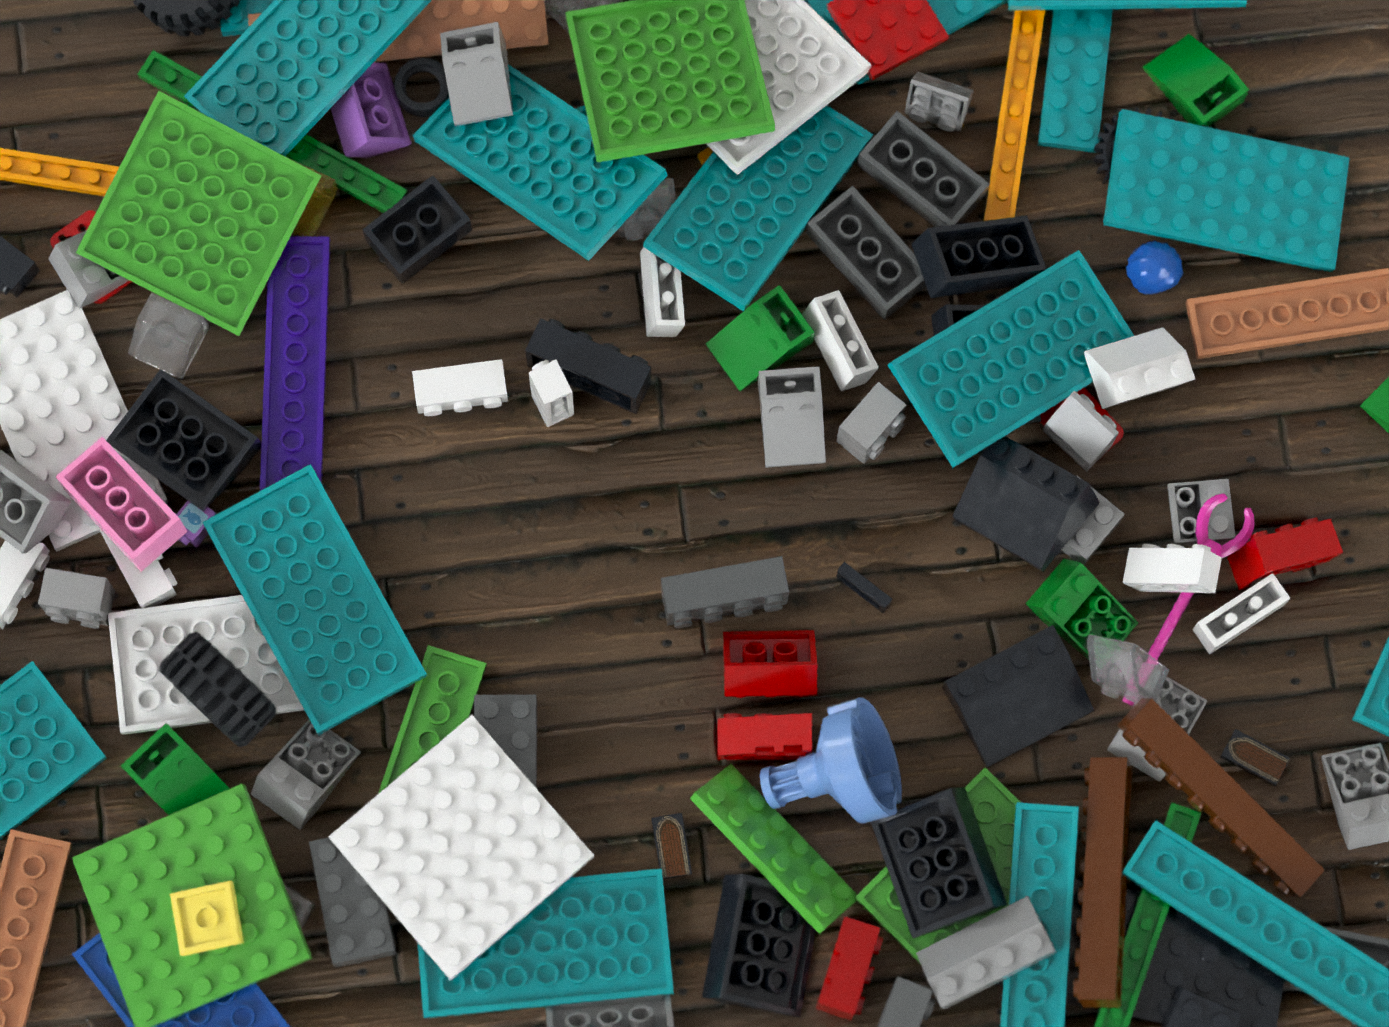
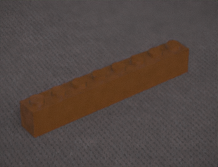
(1220, 797)
(1104, 883)

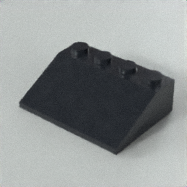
(184, 441)
(1024, 502)
(1018, 696)
(939, 862)
(758, 949)

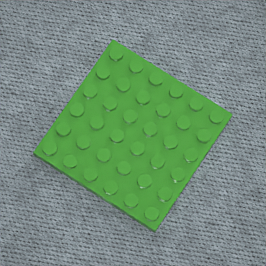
(668, 75)
(198, 213)
(132, 906)

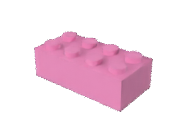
(121, 504)

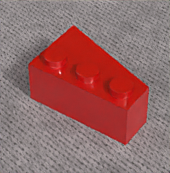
(1285, 551)
(764, 736)
(849, 969)

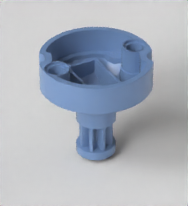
(850, 763)

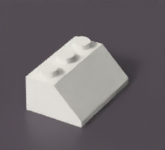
(1138, 367)

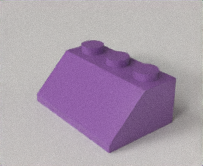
(370, 115)

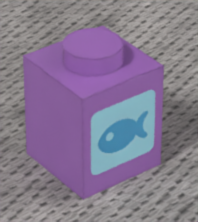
(192, 520)

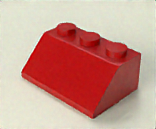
(770, 663)

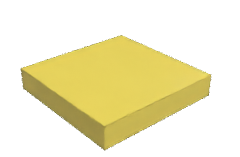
(206, 918)

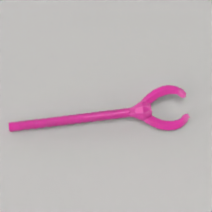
(1220, 550)

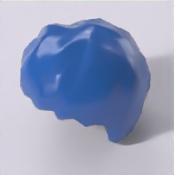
(1154, 267)

